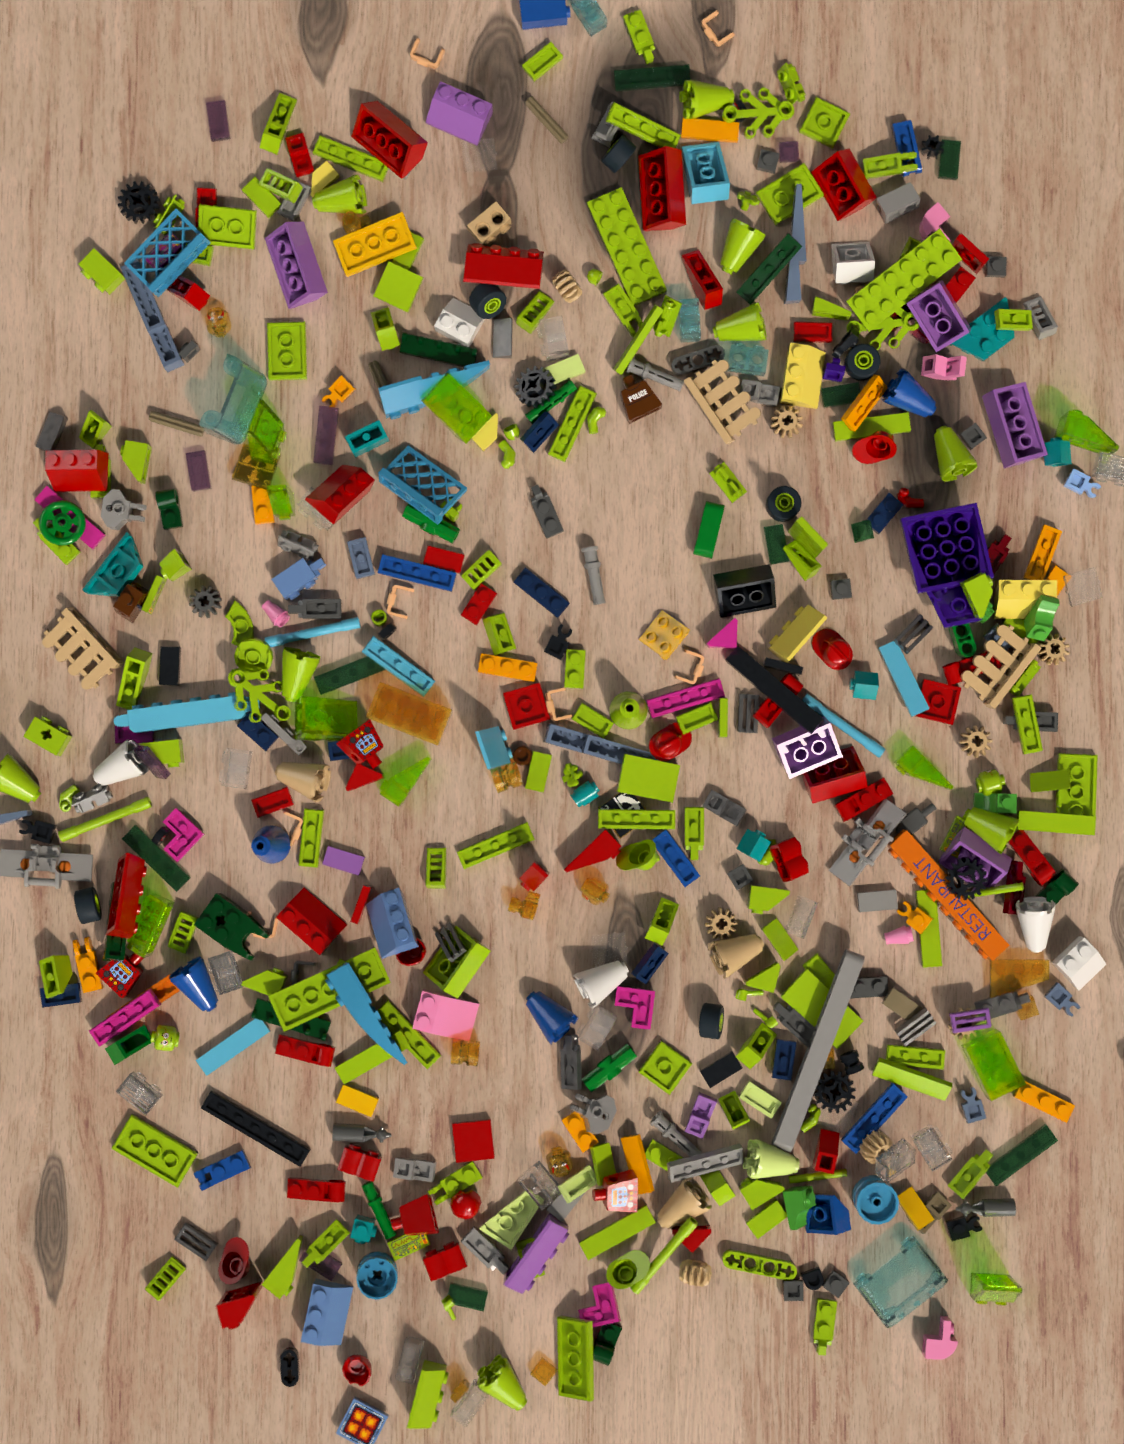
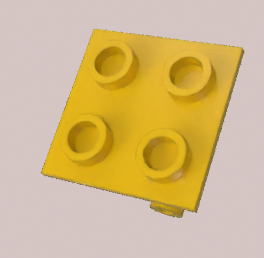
(664, 635)

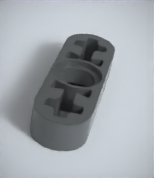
(683, 359)

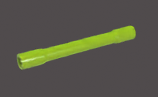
(76, 830)
(683, 1232)

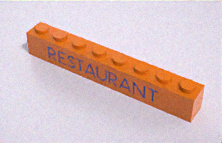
(963, 912)

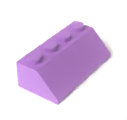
(295, 264)
(1014, 424)
(535, 1254)

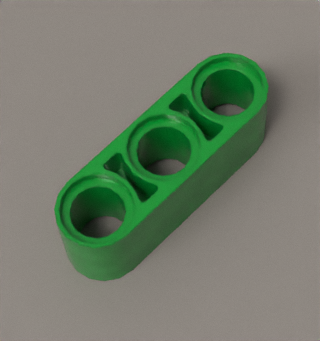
(709, 529)
(958, 640)

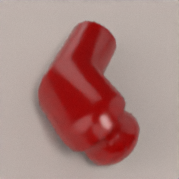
(904, 498)

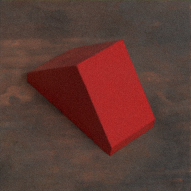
(362, 776)
(696, 1237)

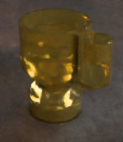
(352, 222)
(525, 908)

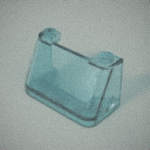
(240, 403)
(901, 1283)

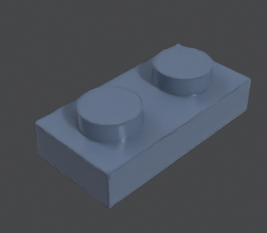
(361, 558)

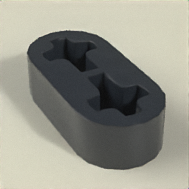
(284, 1364)

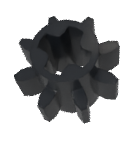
(933, 152)

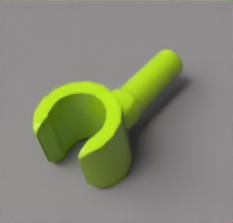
(741, 994)
(770, 1022)
(448, 1302)

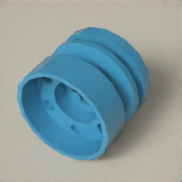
(377, 1286)

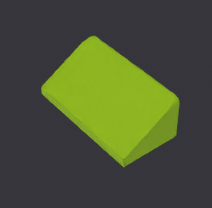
(499, 633)
(1050, 781)
(779, 939)

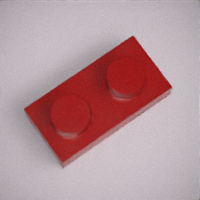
(478, 604)

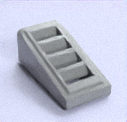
(1045, 328)

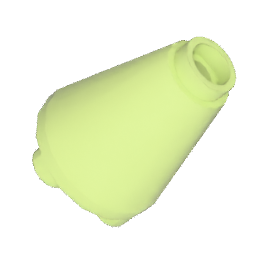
(768, 1161)

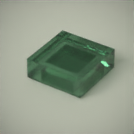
(862, 531)

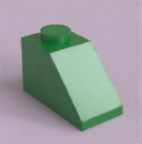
(129, 1045)

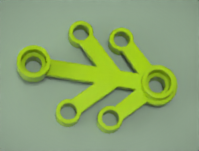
(760, 112)
(888, 325)
(256, 694)

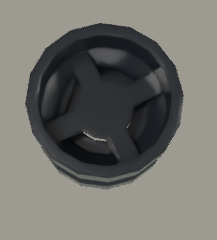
(851, 1062)

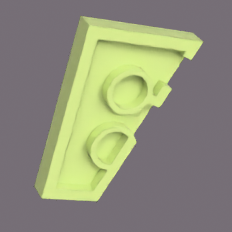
(511, 1220)

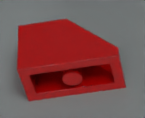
(189, 293)

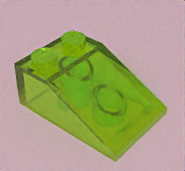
(456, 408)
(1084, 433)
(265, 434)
(324, 718)
(994, 1288)

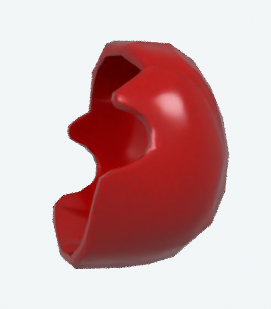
(412, 956)
(465, 1204)
(357, 1369)

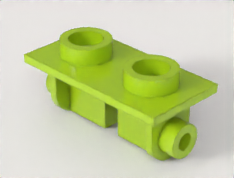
(788, 76)
(170, 205)
(667, 319)
(728, 482)
(1025, 678)

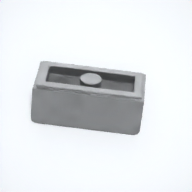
(502, 338)
(51, 431)

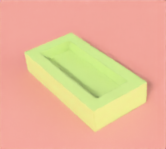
(566, 369)
(760, 1099)
(578, 1184)

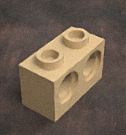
(485, 221)

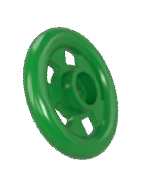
(69, 537)

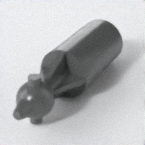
(357, 1133)
(990, 1207)

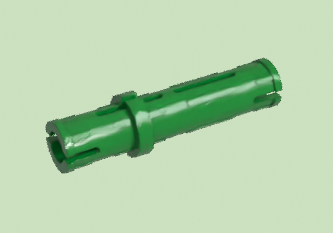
(559, 396)
(376, 1204)

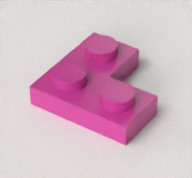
(186, 834)
(641, 1002)
(606, 1306)

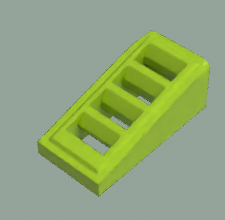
(291, 190)
(829, 310)
(528, 322)
(482, 559)
(802, 560)
(436, 884)
(189, 917)
(153, 1290)

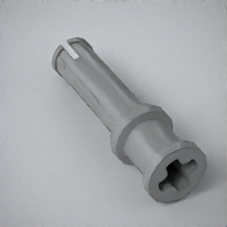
(645, 370)
(592, 565)
(669, 1130)

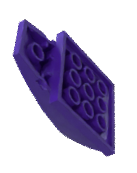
(943, 552)

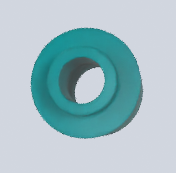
(585, 794)

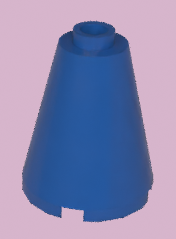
(909, 395)
(271, 844)
(196, 984)
(550, 1016)

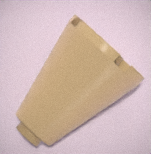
(305, 778)
(734, 953)
(685, 1202)

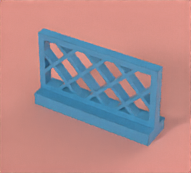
(178, 264)
(409, 492)

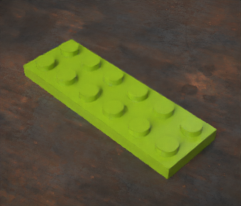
(626, 247)
(904, 280)
(313, 996)

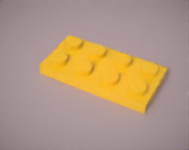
(374, 244)

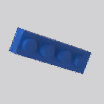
(417, 573)
(874, 1117)

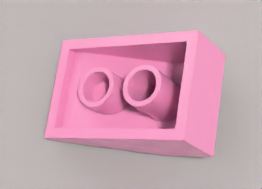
(445, 1015)

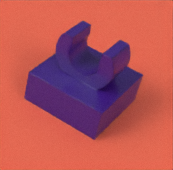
(834, 371)

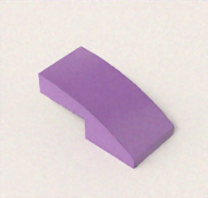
(700, 1115)

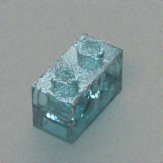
(590, 15)
(689, 320)
(747, 365)

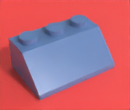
(391, 923)
(326, 1313)

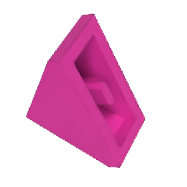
(726, 637)

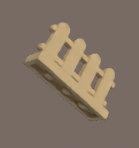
(723, 411)
(78, 639)
(1009, 661)

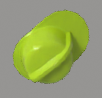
(638, 855)
(628, 1269)

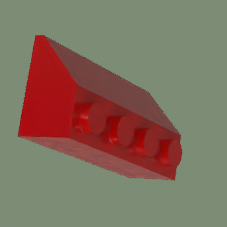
(388, 138)
(662, 189)
(503, 266)
(126, 896)

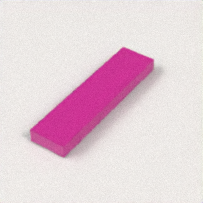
(91, 535)
(685, 698)
(125, 1017)

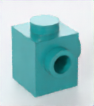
(1058, 452)
(864, 685)
(754, 844)
(363, 1229)

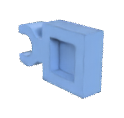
(1079, 482)

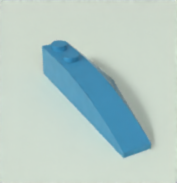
(407, 394)
(358, 1004)

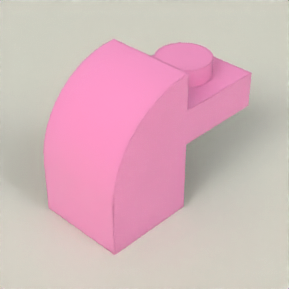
(933, 220)
(943, 368)
(940, 1345)

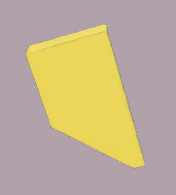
(323, 177)
(487, 433)

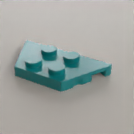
(984, 338)
(117, 569)

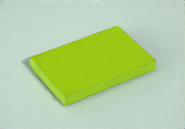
(779, 195)
(228, 226)
(287, 351)
(648, 778)

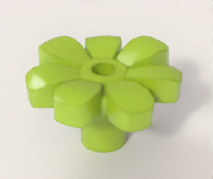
(747, 199)
(571, 775)

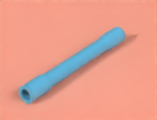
(344, 625)
(868, 743)

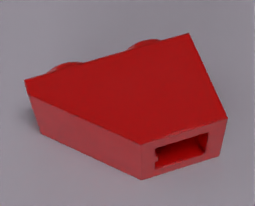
(826, 1151)

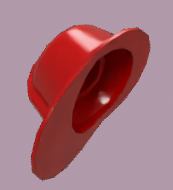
(875, 448)
(832, 649)
(669, 742)
(234, 1261)

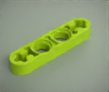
(759, 1264)

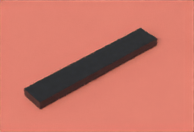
(774, 690)
(255, 1128)

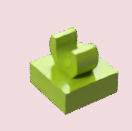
(453, 513)

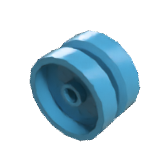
(884, 1206)

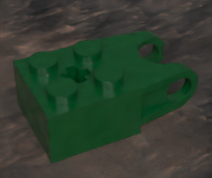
(236, 929)

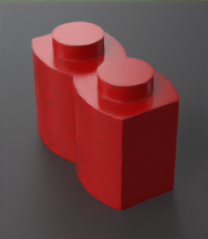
(789, 859)
(359, 1162)
(444, 1261)

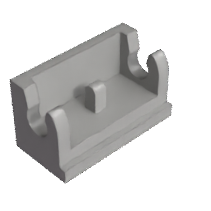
(605, 131)
(898, 202)

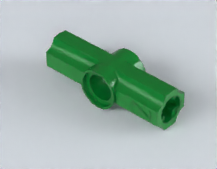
(443, 529)
(609, 1067)

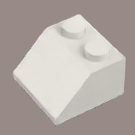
(852, 262)
(458, 323)
(1079, 962)

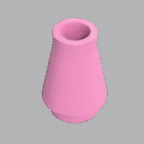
(276, 614)
(899, 936)

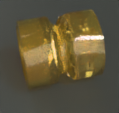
(506, 777)
(465, 1052)

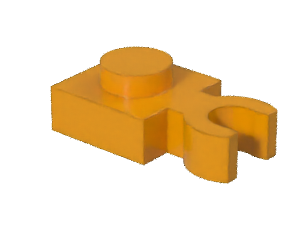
(340, 389)
(917, 918)

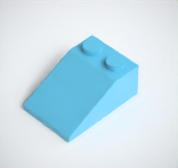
(705, 173)
(493, 747)

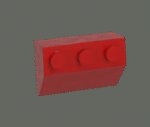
(843, 184)
(77, 470)
(340, 492)
(836, 777)
(311, 921)
(236, 1304)

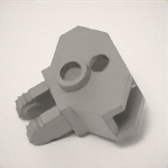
(121, 511)
(593, 1112)

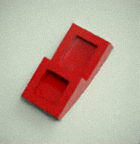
(299, 155)
(205, 196)

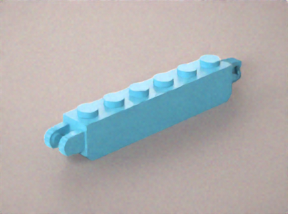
(182, 714)

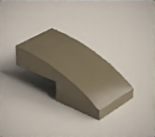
(901, 1004)
(937, 1206)

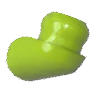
(593, 417)
(509, 454)
(66, 798)
(767, 858)
(813, 1118)

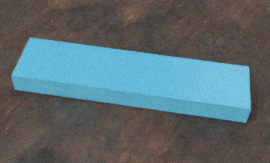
(398, 666)
(903, 678)
(232, 1046)

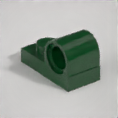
(170, 508)
(1058, 887)
(605, 1343)

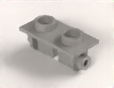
(289, 542)
(84, 800)

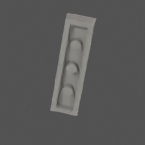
(705, 1163)

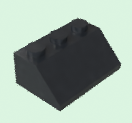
(745, 590)

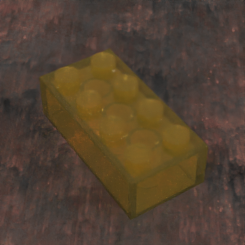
(409, 713)

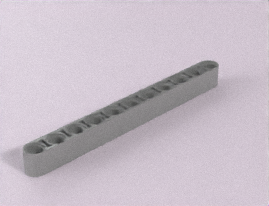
(817, 1054)

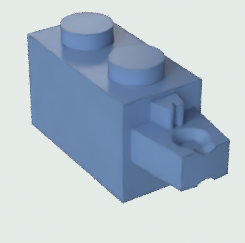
(297, 577)

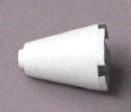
(120, 765)
(1035, 921)
(600, 981)

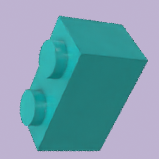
(367, 438)

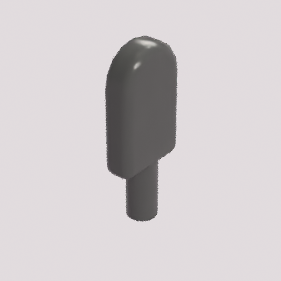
(915, 819)

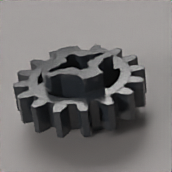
(134, 209)
(539, 378)
(962, 886)
(847, 1095)

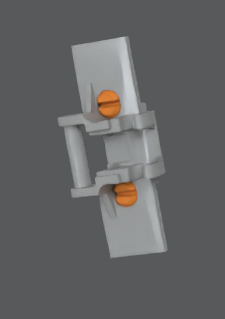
(864, 836)
(46, 858)

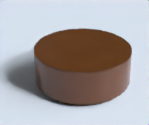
(522, 756)

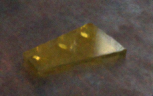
(1012, 974)

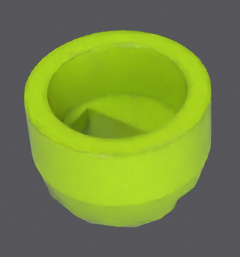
(594, 276)
(511, 432)
(379, 614)

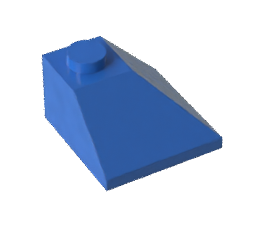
(828, 1216)

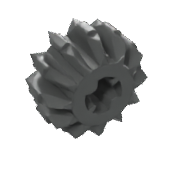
(199, 606)

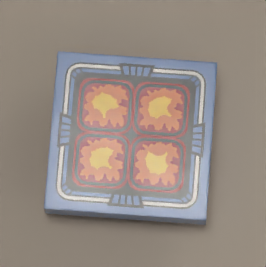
(362, 1423)

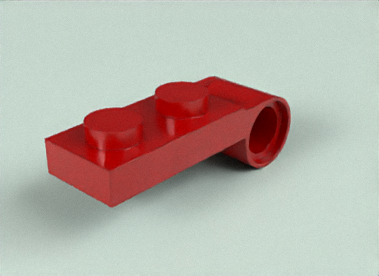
(953, 670)
(768, 710)
(863, 799)
(1032, 857)
(305, 1051)
(316, 1189)

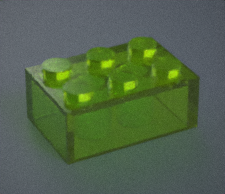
(993, 1064)

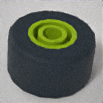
(618, 154)
(487, 300)
(859, 368)
(779, 508)
(87, 905)
(711, 1021)

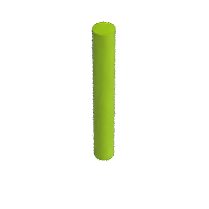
(1000, 889)
(816, 1176)

